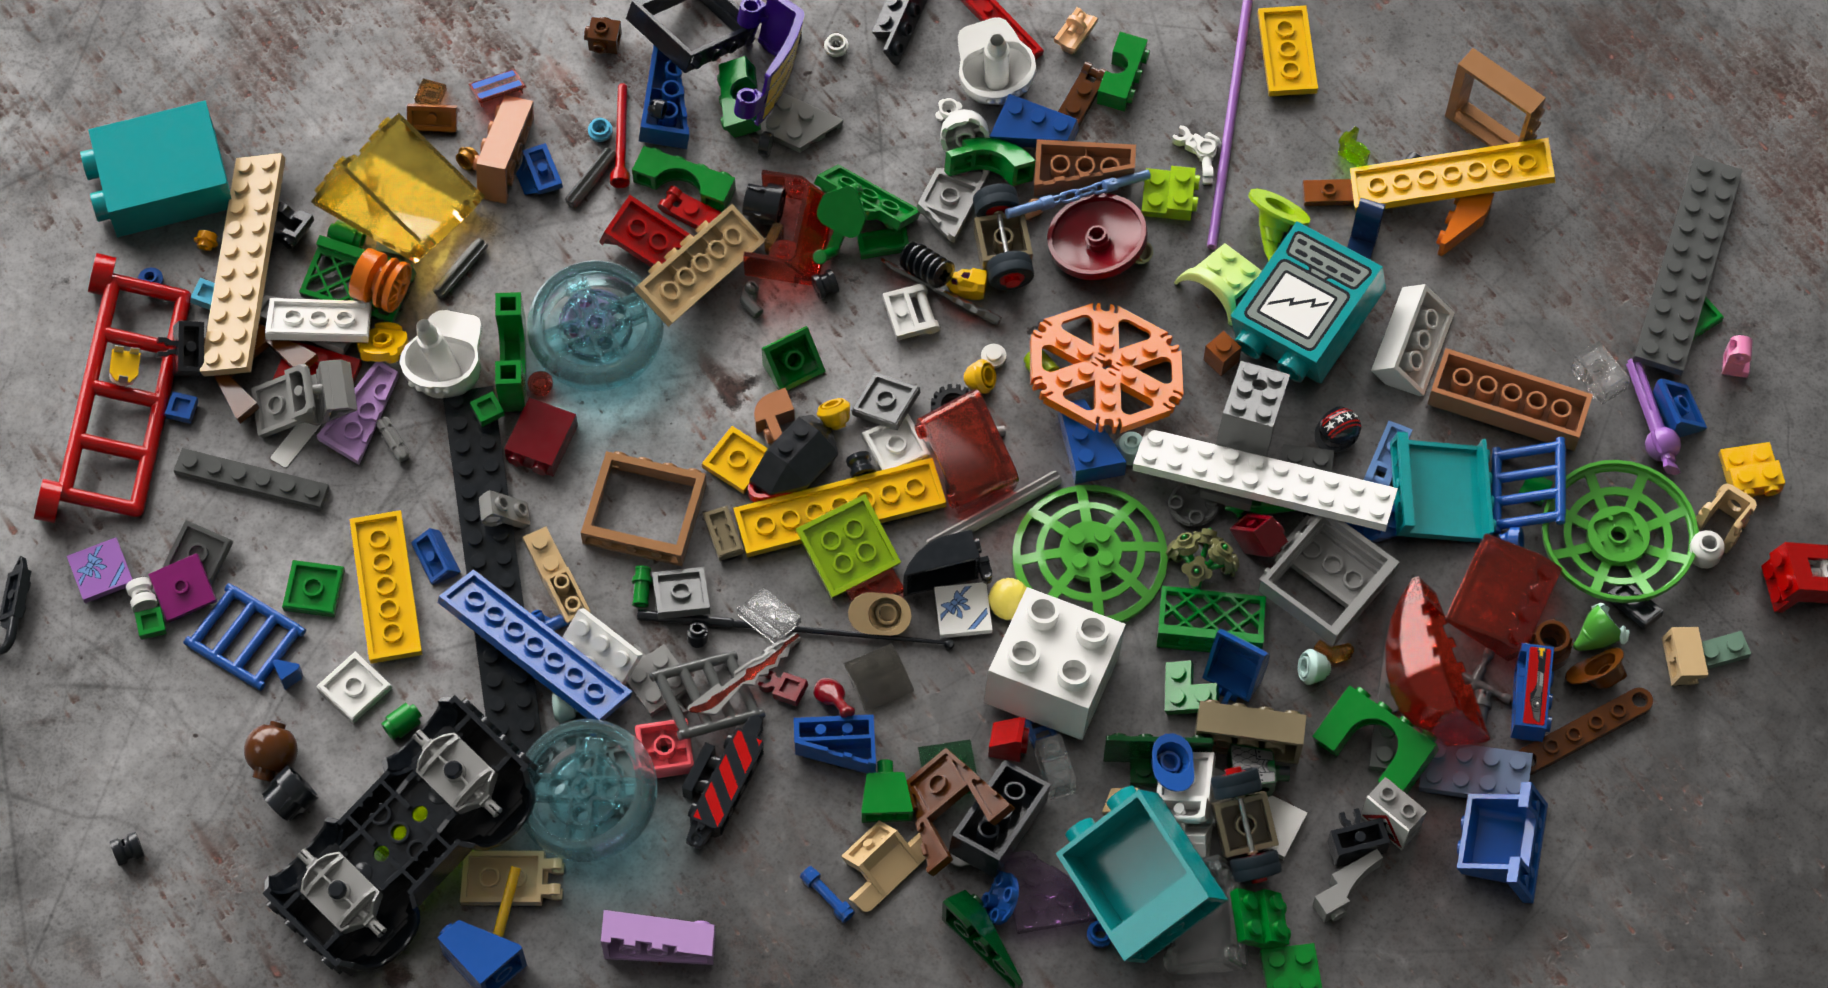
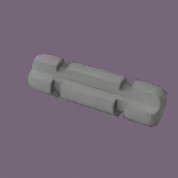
(393, 439)

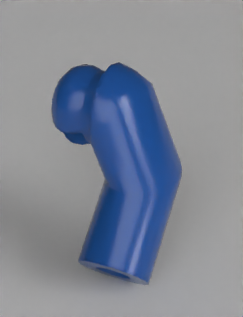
(554, 623)

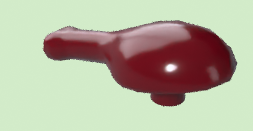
(832, 693)

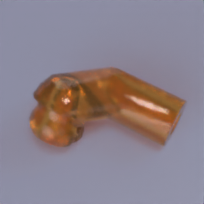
(1335, 653)

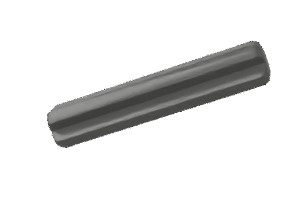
(591, 177)
(460, 267)

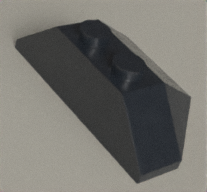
(796, 457)

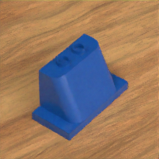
(1504, 838)

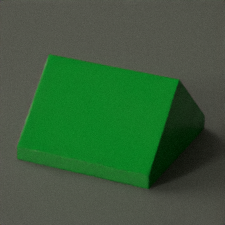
(792, 359)

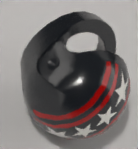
(1339, 427)

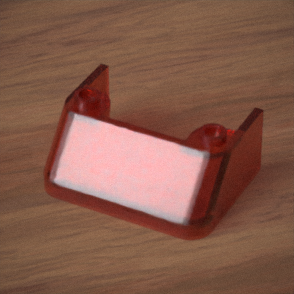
(793, 259)

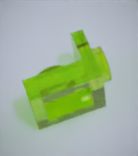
(1351, 150)

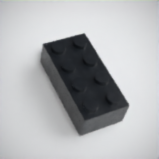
(990, 845)

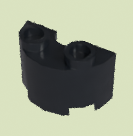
(291, 225)

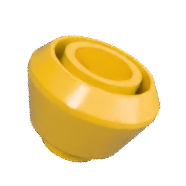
(980, 376)
(834, 413)

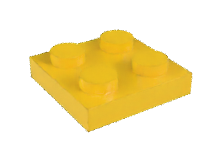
(735, 459)

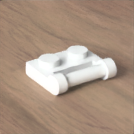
(903, 315)

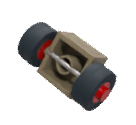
(1002, 242)
(1245, 824)

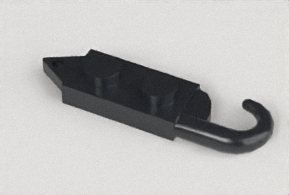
(14, 601)

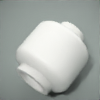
(1707, 549)

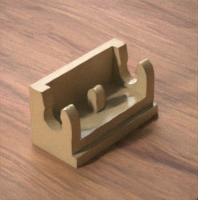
(1684, 655)

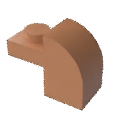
(772, 412)

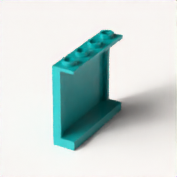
(1442, 489)

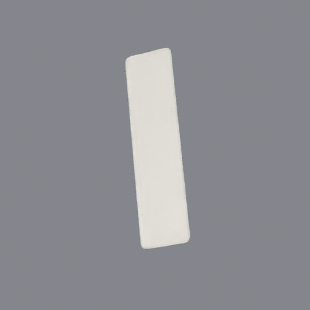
(293, 443)

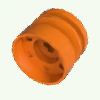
(380, 280)

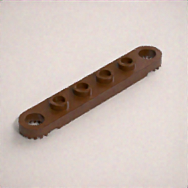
(1587, 729)

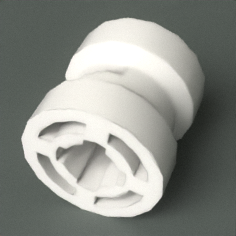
(141, 594)

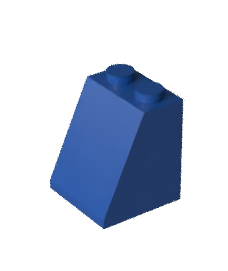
(481, 955)

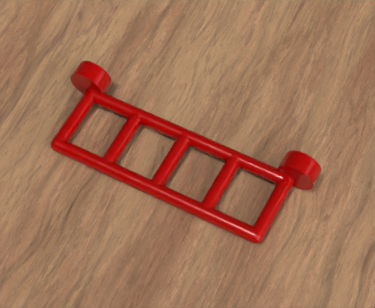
(108, 284)

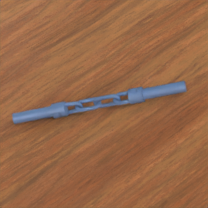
(1048, 202)

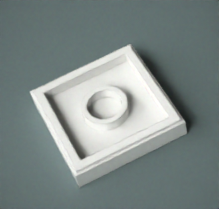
(895, 447)
(354, 687)

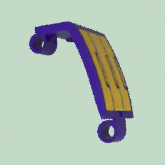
(780, 37)

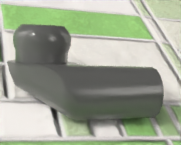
(748, 299)

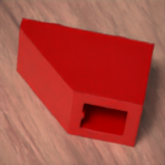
(1009, 739)

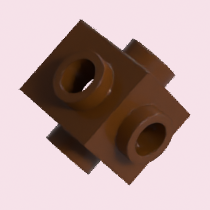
(603, 35)

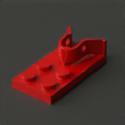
(643, 232)

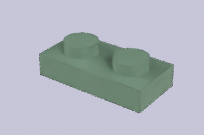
(1725, 649)

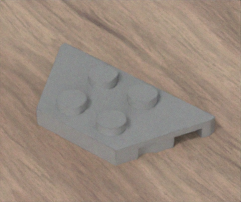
(797, 122)
(950, 200)

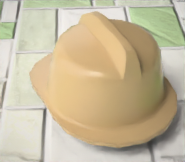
(879, 614)

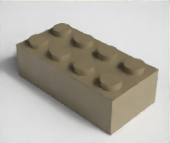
(1252, 727)

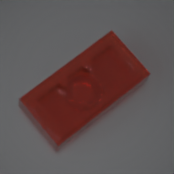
(882, 583)

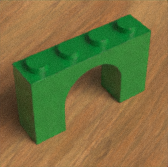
(511, 369)
(1356, 711)

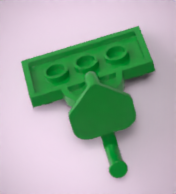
(850, 203)

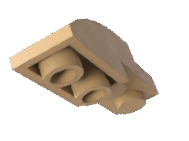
(555, 574)

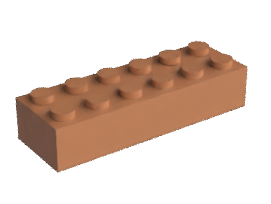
(1509, 399)

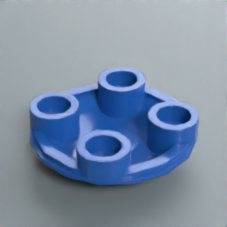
(1001, 898)

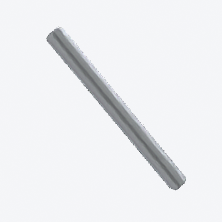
(1004, 505)

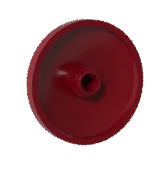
(1097, 236)

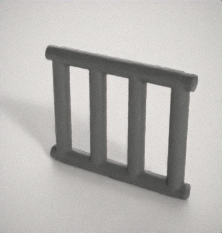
(707, 726)

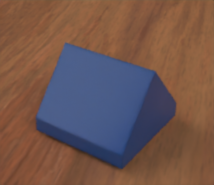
(288, 672)

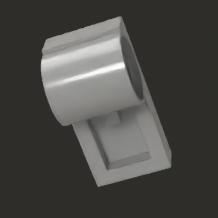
(500, 508)

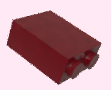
(540, 437)

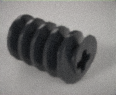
(926, 265)

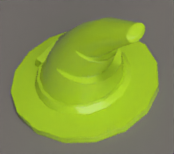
(1275, 217)

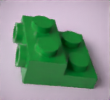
(1260, 918)

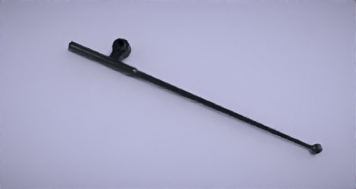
(698, 633)

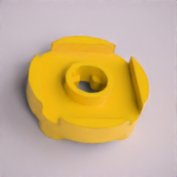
(381, 351)

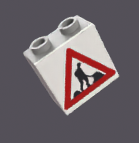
(1399, 812)

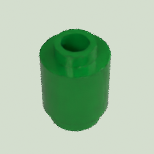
(345, 233)
(401, 721)

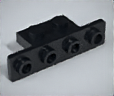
(897, 24)

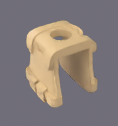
(1723, 501)

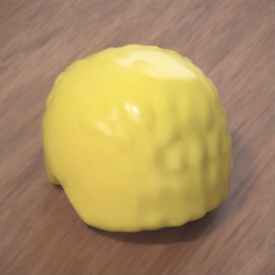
(1005, 597)

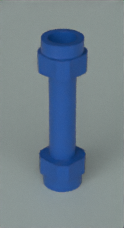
(811, 878)

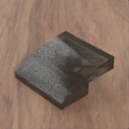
(878, 677)

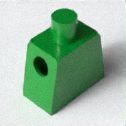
(886, 795)

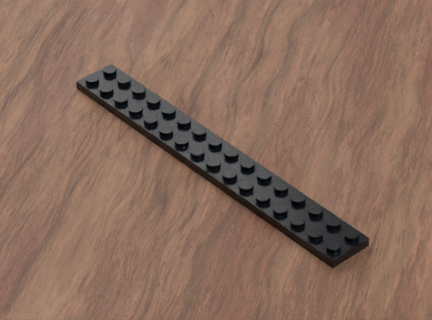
(490, 551)

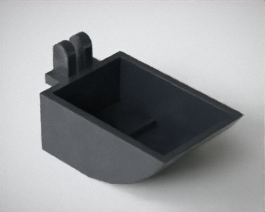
(946, 563)

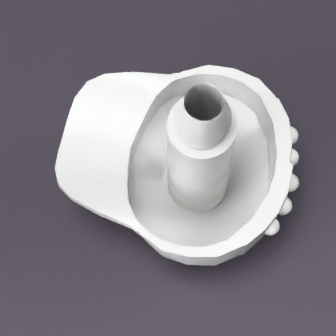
(994, 62)
(443, 355)

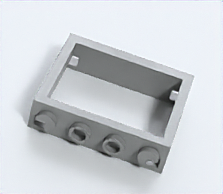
(1357, 542)

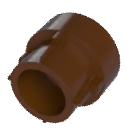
(1558, 636)

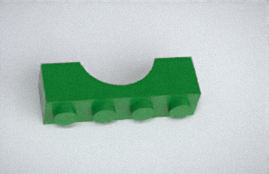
(657, 168)

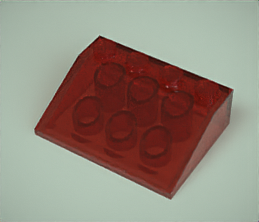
(1503, 595)

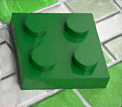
(1291, 967)

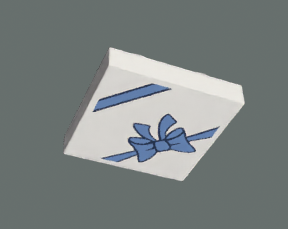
(963, 610)

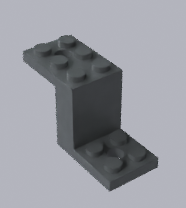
(1249, 419)

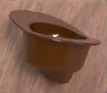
(1600, 670)

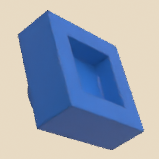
(181, 407)

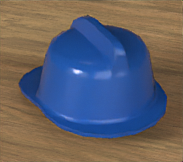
(1173, 762)

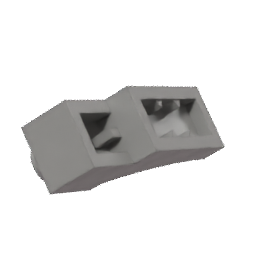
(1334, 901)

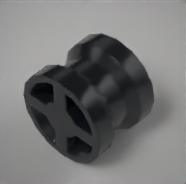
(825, 283)
(860, 463)

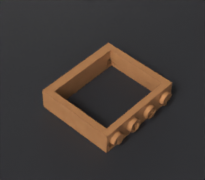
(1505, 85)
(635, 544)

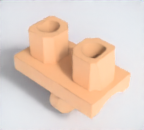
(1075, 31)

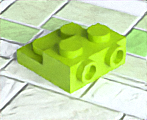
(1170, 193)

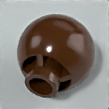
(270, 750)

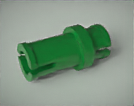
(642, 582)

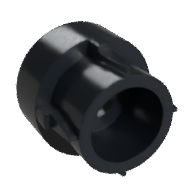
(764, 202)
(289, 794)

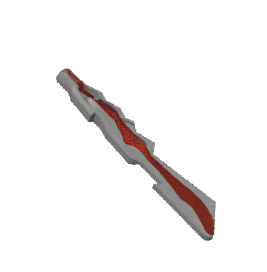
(718, 696)

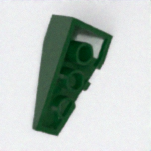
(970, 921)

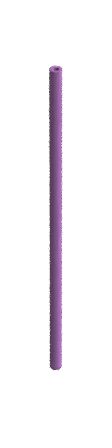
(1229, 125)

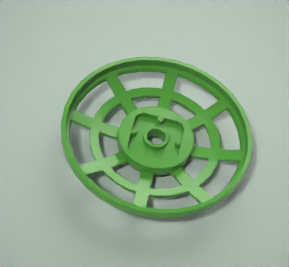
(1627, 522)
(1103, 539)

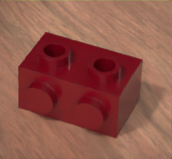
(1259, 535)

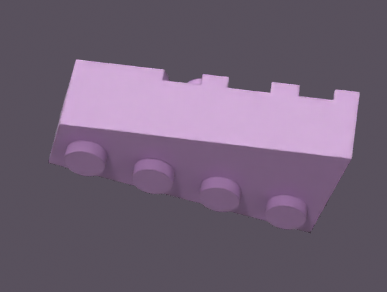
(656, 939)

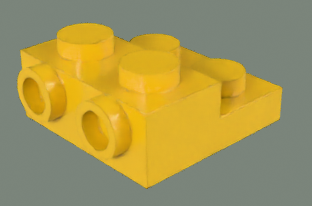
(1752, 469)

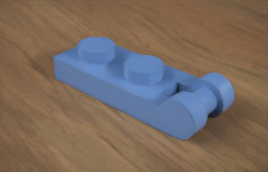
(1382, 457)

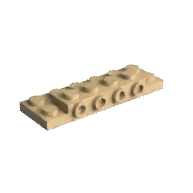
(698, 264)

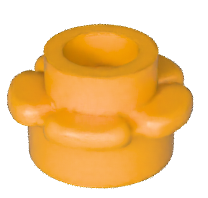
(206, 240)

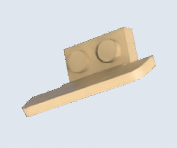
(883, 861)

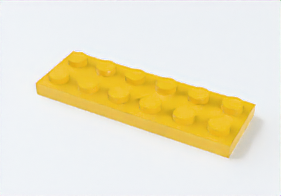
(385, 587)

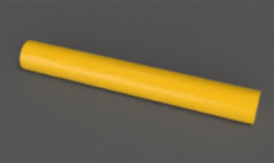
(507, 900)

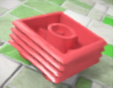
(679, 755)

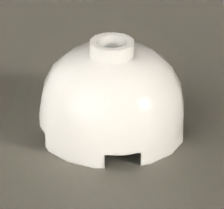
(960, 126)

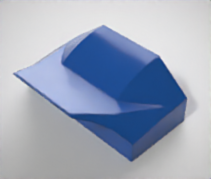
(538, 171)

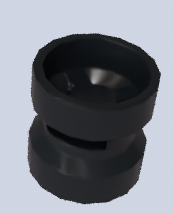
(127, 848)

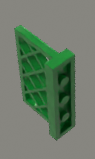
(347, 255)
(1187, 637)

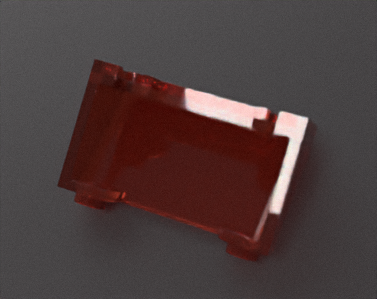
(968, 451)

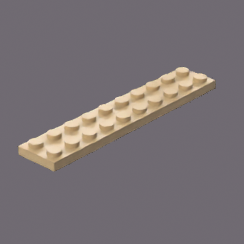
(243, 265)

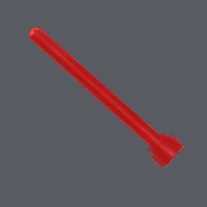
(620, 176)

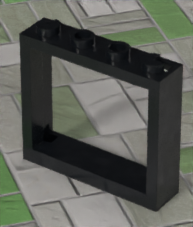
(641, 17)

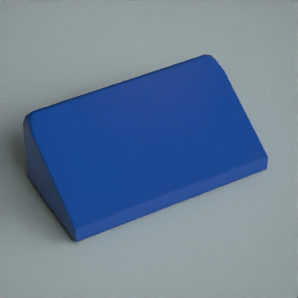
(435, 556)

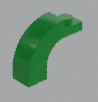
(993, 155)

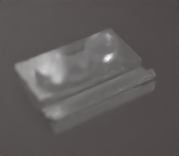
(769, 615)

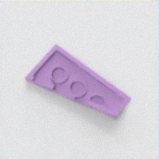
(353, 431)

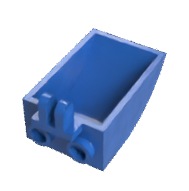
(1235, 667)

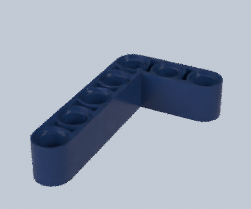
(1366, 227)

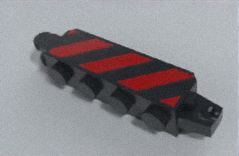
(727, 784)

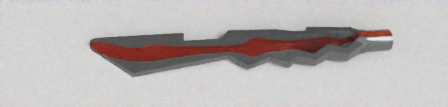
(987, 315)

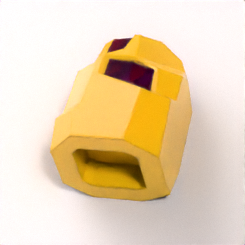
(969, 283)

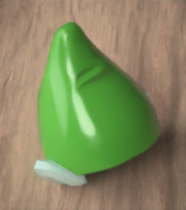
(1599, 630)

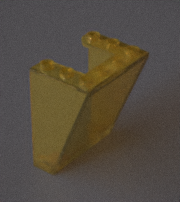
(398, 191)

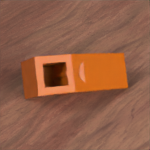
(1464, 221)

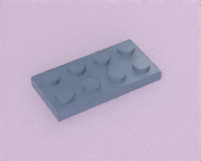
(1475, 770)

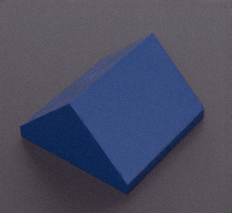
(1678, 407)

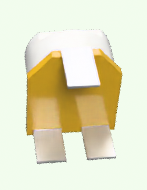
(124, 365)

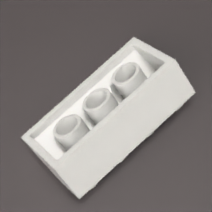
(1413, 340)

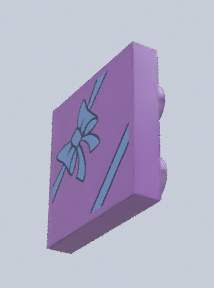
(100, 570)

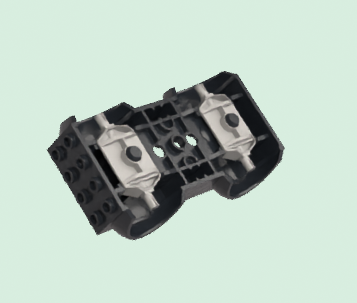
(368, 909)

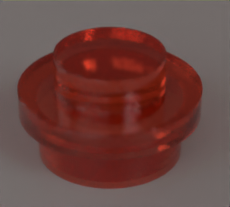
(540, 383)

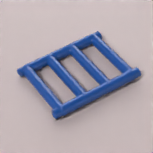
(1558, 492)
(252, 605)

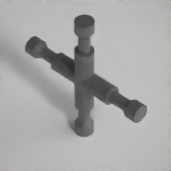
(1476, 678)

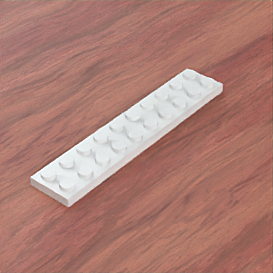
(1265, 479)

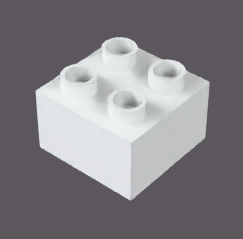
(1054, 663)

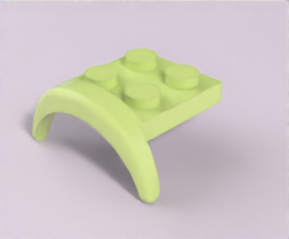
(1225, 275)

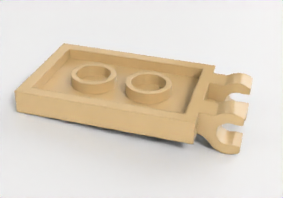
(487, 873)

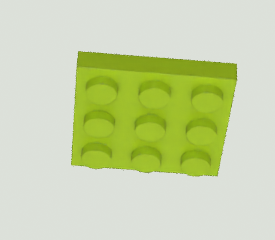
(848, 546)

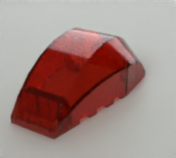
(1425, 672)

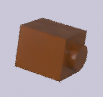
(1222, 353)

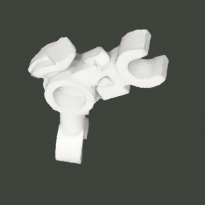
(1204, 148)

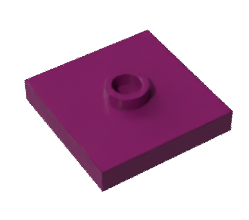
(182, 587)

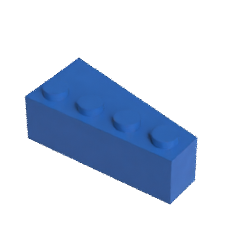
(665, 84)

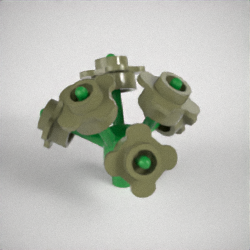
(1197, 568)

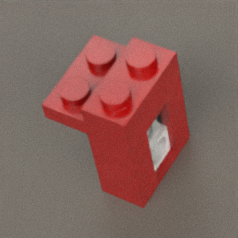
(1797, 574)

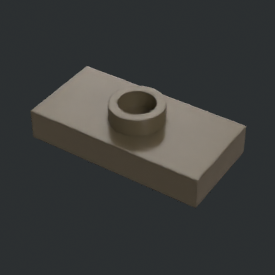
(723, 533)

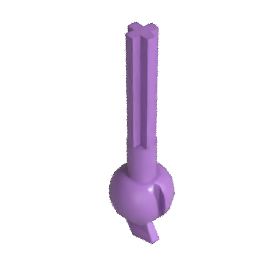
(1662, 442)

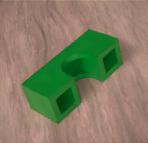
(731, 78)
(1117, 88)

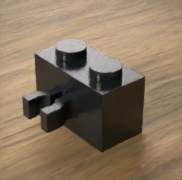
(187, 348)
(1357, 840)

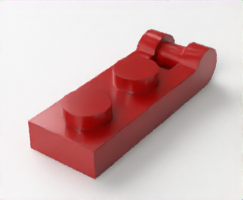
(690, 210)

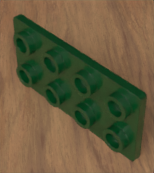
(1139, 753)

